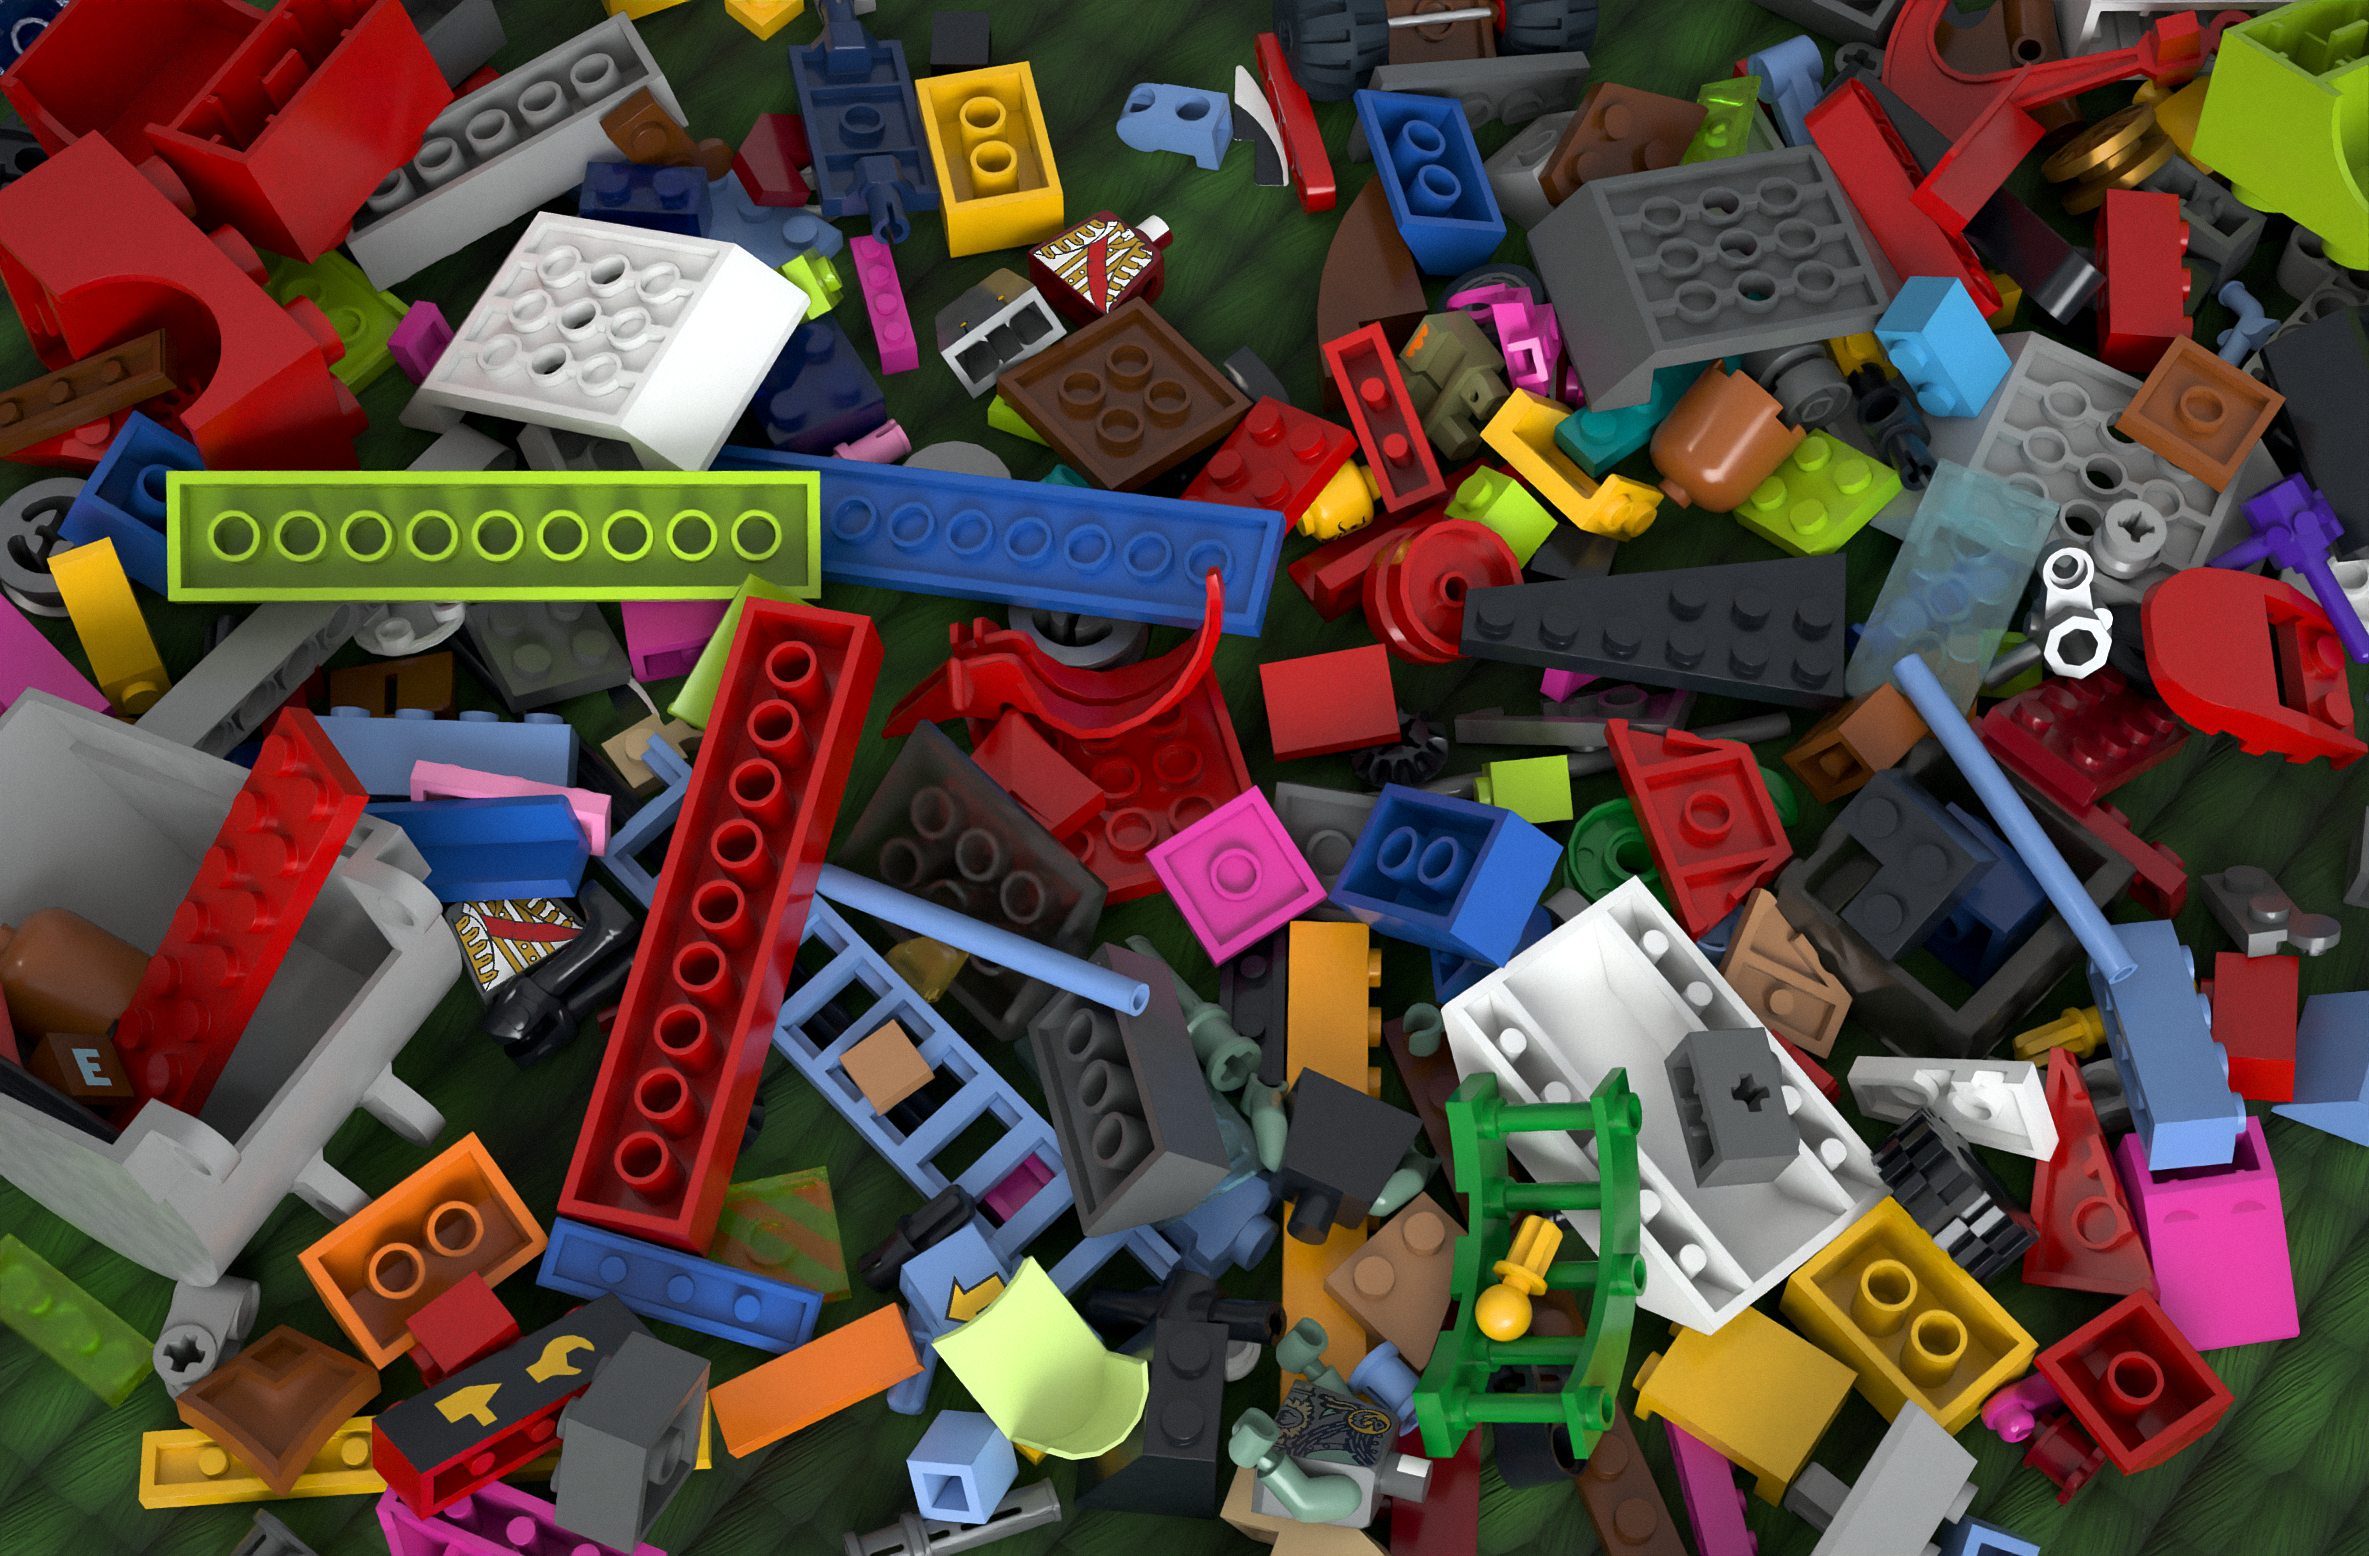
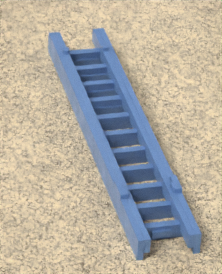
(940, 1044)

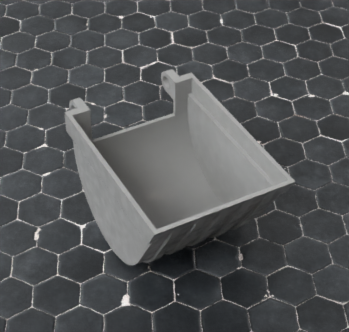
(117, 833)

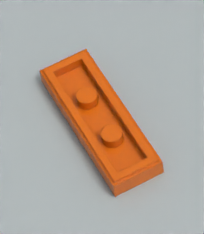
(816, 1380)

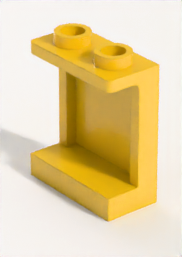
(1524, 437)
(1748, 1395)

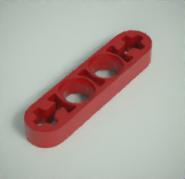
(1296, 127)

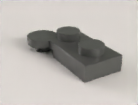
(2262, 915)

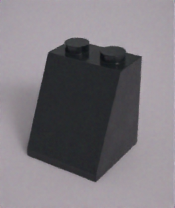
(1175, 1448)

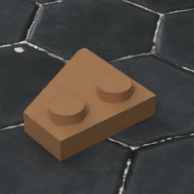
(1783, 979)
(1402, 1280)

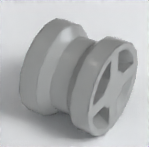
(2112, 543)

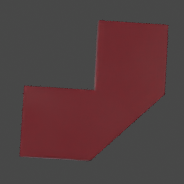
(770, 162)

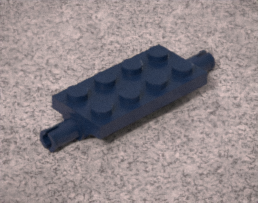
(862, 124)

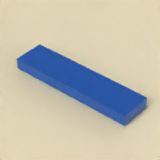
(679, 1287)

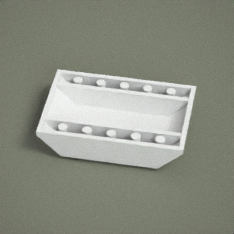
(1623, 993)

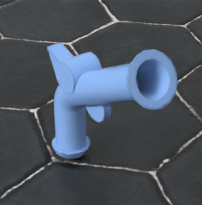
(2252, 328)

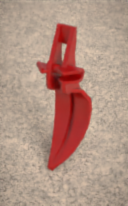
(1008, 667)

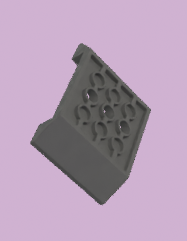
(1647, 277)

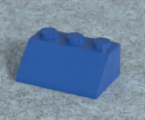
(1432, 179)

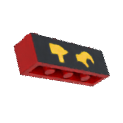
(495, 1411)

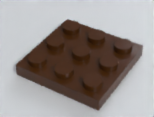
(1124, 398)

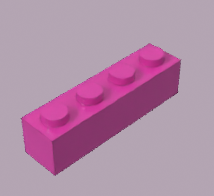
(884, 305)
(1710, 1496)

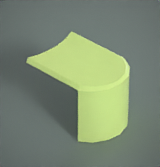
(1046, 1371)

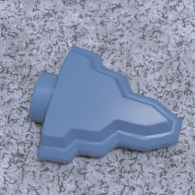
(1227, 1229)

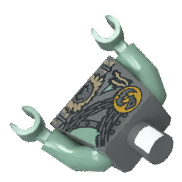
(1325, 1449)

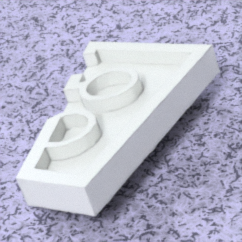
(1981, 1099)

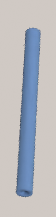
(2015, 819)
(984, 940)

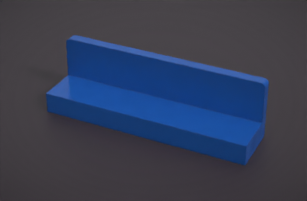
(494, 845)

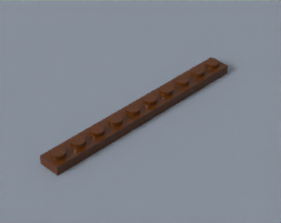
(1618, 1483)

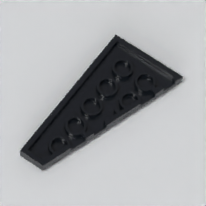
(1718, 629)

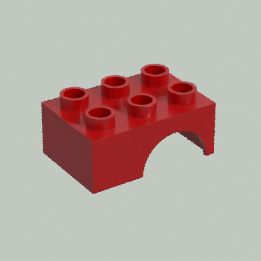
(258, 112)
(112, 255)

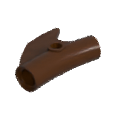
(2007, 40)

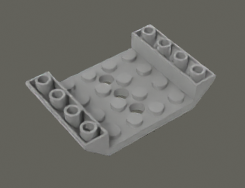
(2051, 429)

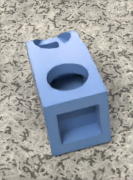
(1178, 121)

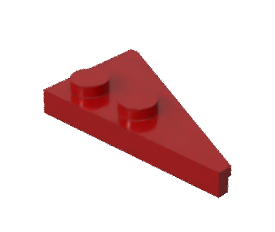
(2080, 1202)

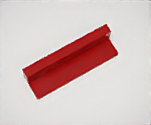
(1979, 161)
(1335, 573)

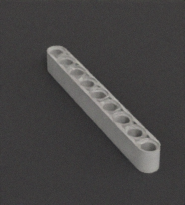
(284, 642)

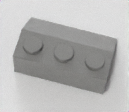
(1903, 1492)

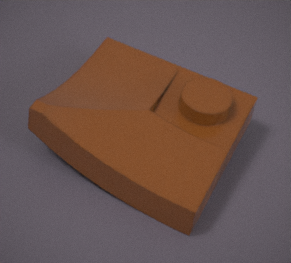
(279, 1403)

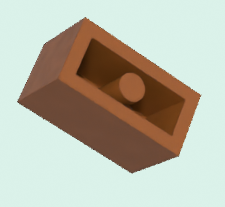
(1856, 742)

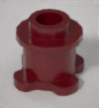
(2063, 1454)

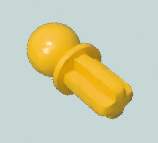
(1504, 1308)

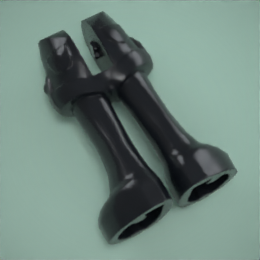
(530, 1012)

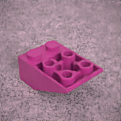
(2216, 1242)

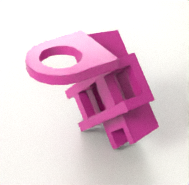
(1526, 332)

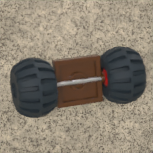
(1339, 42)

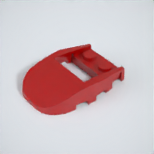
(2217, 670)

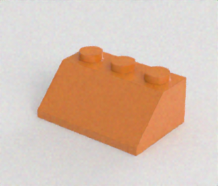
(418, 1244)

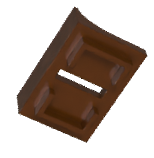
(422, 684)

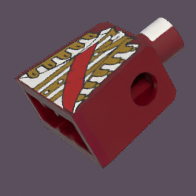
(1100, 266)

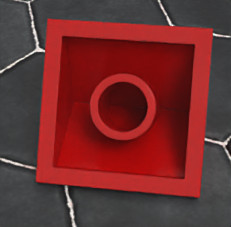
(1330, 702)

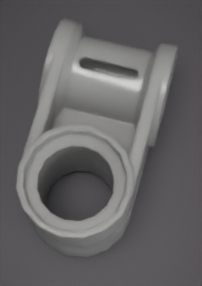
(204, 1328)

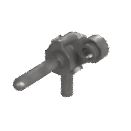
(2065, 623)

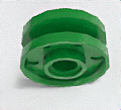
(1602, 845)

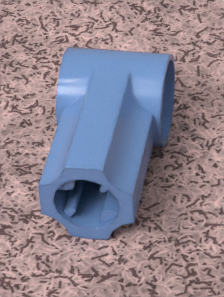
(1790, 84)

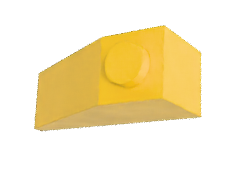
(111, 626)

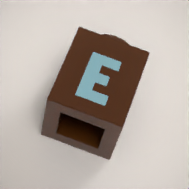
(85, 1071)

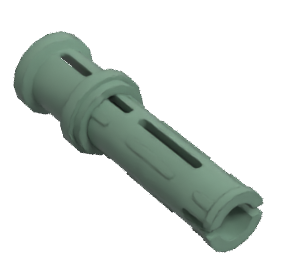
(1216, 1044)

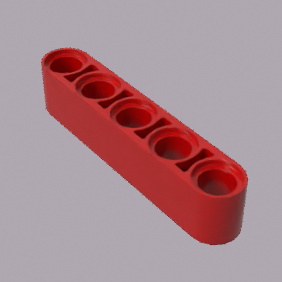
(1880, 180)

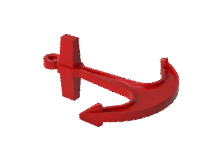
(1955, 100)

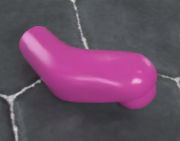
(2019, 1406)

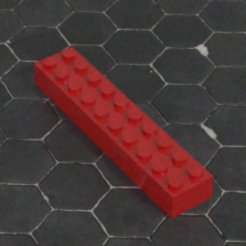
(724, 927)

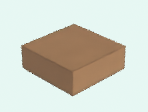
(886, 1067)

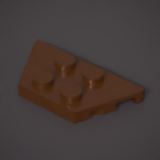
(1619, 134)

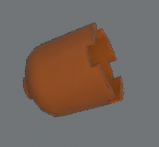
(1721, 441)
(66, 974)

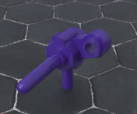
(2293, 530)

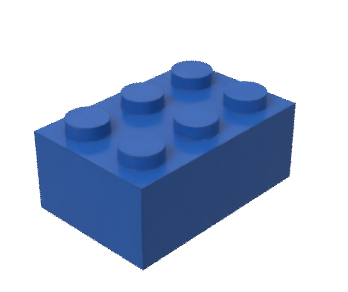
(1446, 873)

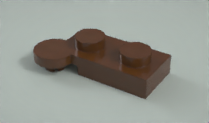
(653, 136)

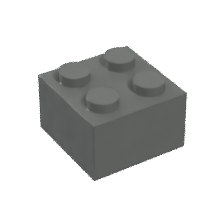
(629, 1441)

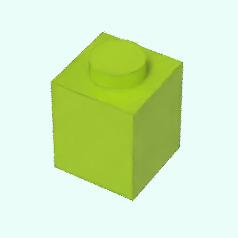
(1505, 509)
(1529, 787)

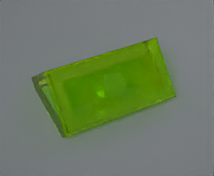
(1728, 121)

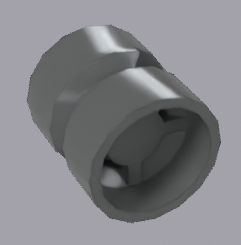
(1802, 382)

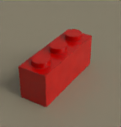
(2142, 300)
(1386, 422)

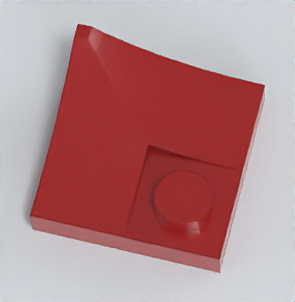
(1038, 776)

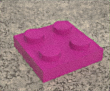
(1235, 876)

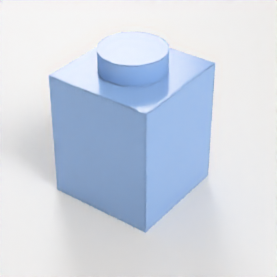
(962, 1468)

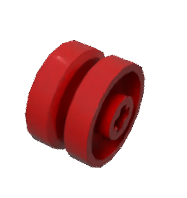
(1420, 586)

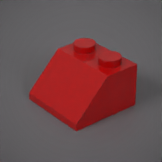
(2136, 1383)

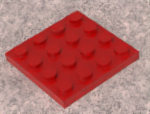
(1152, 782)

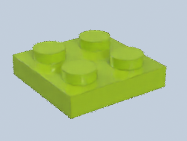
(1819, 497)

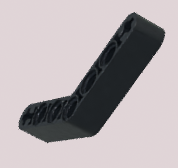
(2004, 225)

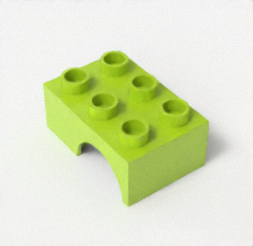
(2294, 120)

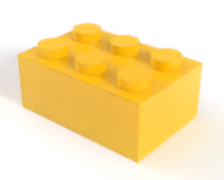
(991, 159)
(1907, 1320)

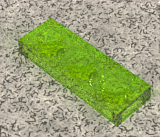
(70, 1325)

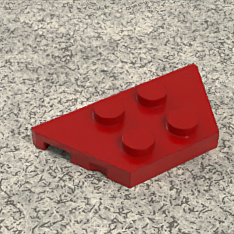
(1701, 820)

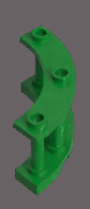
(1453, 1386)

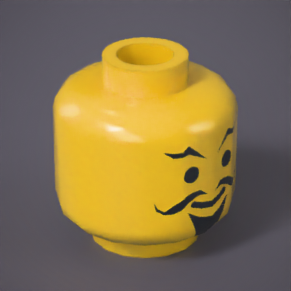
(1342, 505)

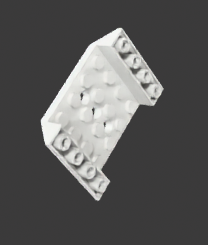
(661, 351)

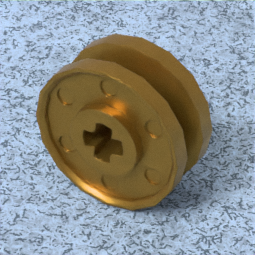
(2108, 157)

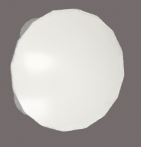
(409, 627)

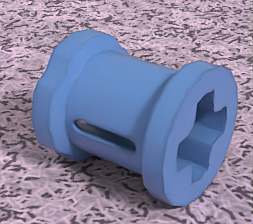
(1387, 1384)

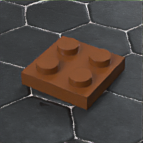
(2200, 412)

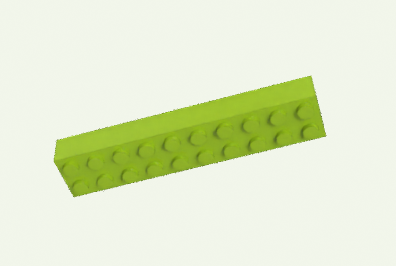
(489, 536)

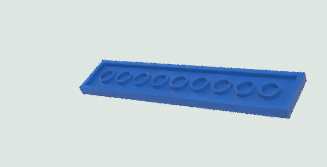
(1034, 541)

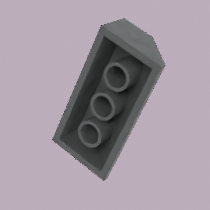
(1128, 1101)

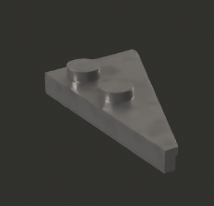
(1579, 719)

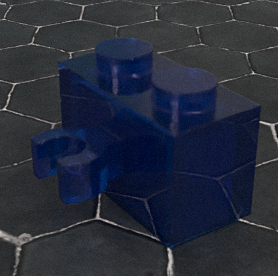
(648, 197)

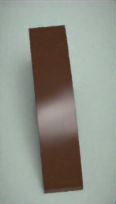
(1365, 282)

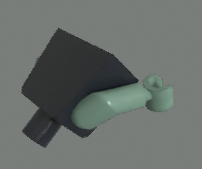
(1334, 1152)

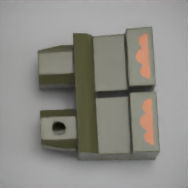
(1449, 377)

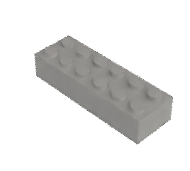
(505, 151)

